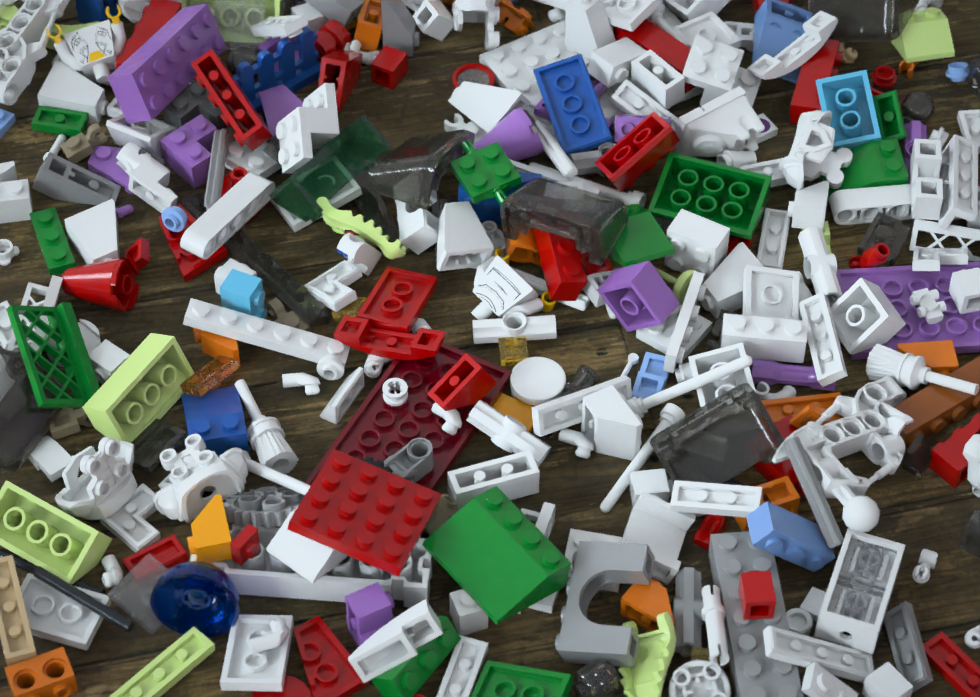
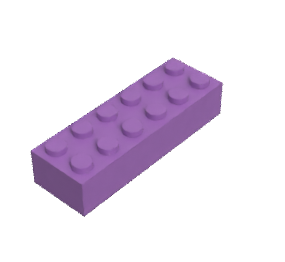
(164, 62)

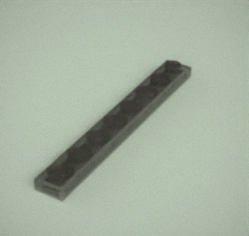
(270, 272)

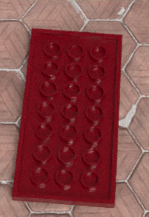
(384, 429)

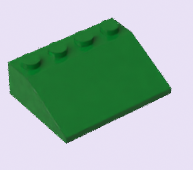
(713, 192)
(498, 556)

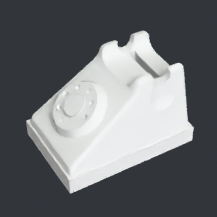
(719, 126)

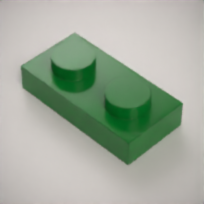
(59, 121)

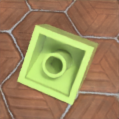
(925, 37)

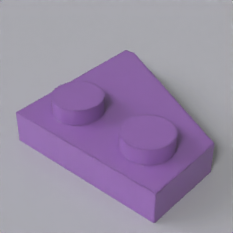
(104, 164)

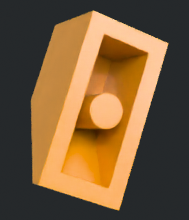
(211, 533)

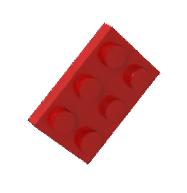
(398, 299)

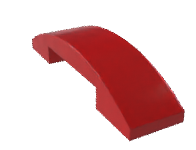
(387, 343)

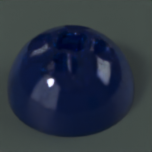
(197, 597)

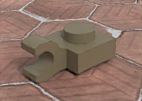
(81, 146)
(290, 319)
(69, 422)

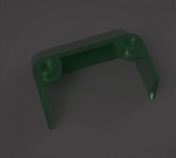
(331, 169)

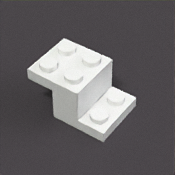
(718, 70)
(308, 128)

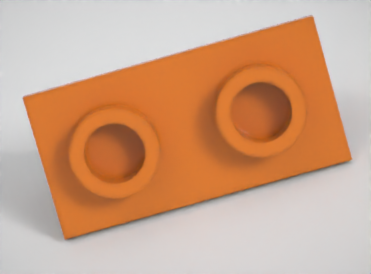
(517, 21)

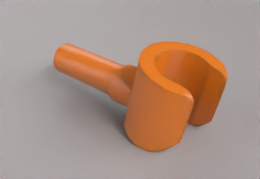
(907, 66)

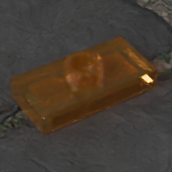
(210, 376)

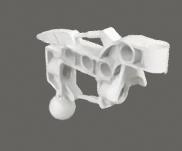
(21, 44)
(867, 426)

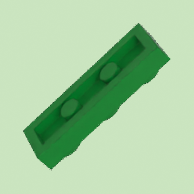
(52, 241)

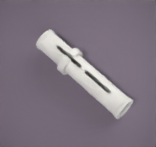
(714, 614)

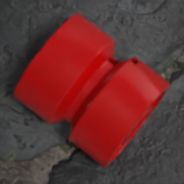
(331, 38)

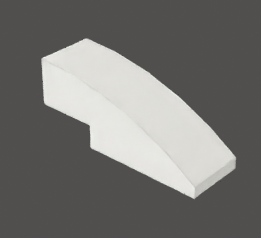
(396, 641)

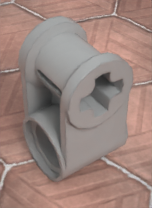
(408, 464)

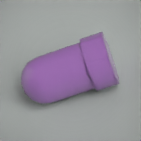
(124, 211)

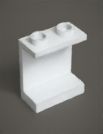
(663, 531)

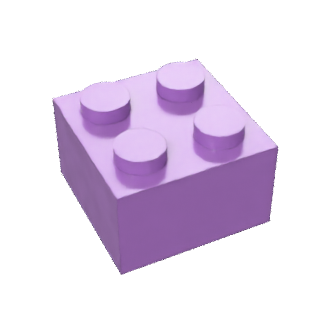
(638, 296)

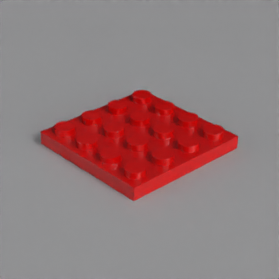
(365, 512)

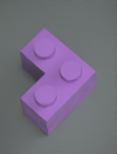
(189, 150)
(368, 612)

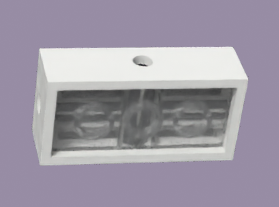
(859, 591)

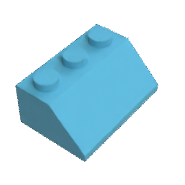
(851, 108)

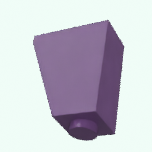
(277, 104)

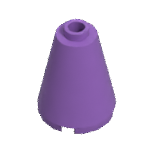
(514, 136)

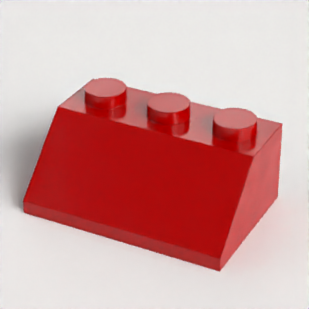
(638, 151)

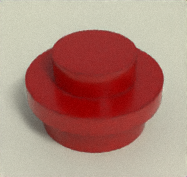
(884, 77)

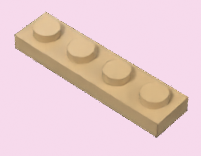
(14, 623)

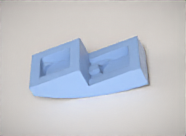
(651, 376)

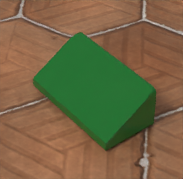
(889, 116)

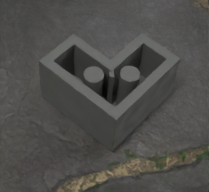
(190, 104)

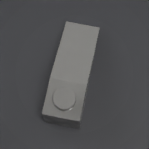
(399, 27)
(72, 183)

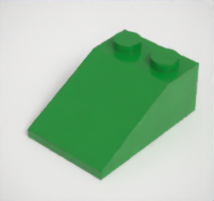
(874, 165)
(640, 239)

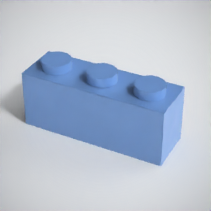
(789, 537)

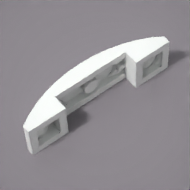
(816, 33)

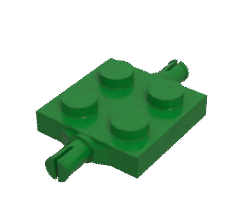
(485, 172)

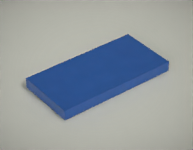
(572, 105)

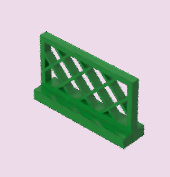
(70, 353)

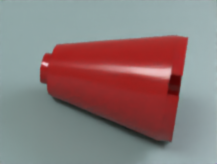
(104, 283)

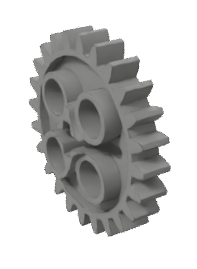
(262, 507)

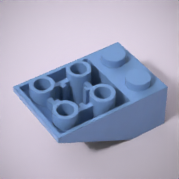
(777, 27)

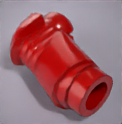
(871, 257)

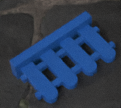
(291, 73)

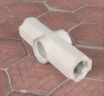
(819, 264)
(514, 325)
(507, 432)

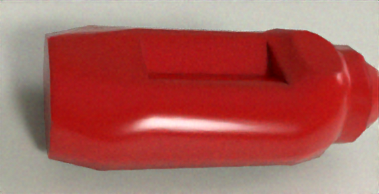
(710, 525)

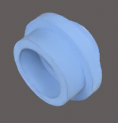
(957, 71)
(174, 218)

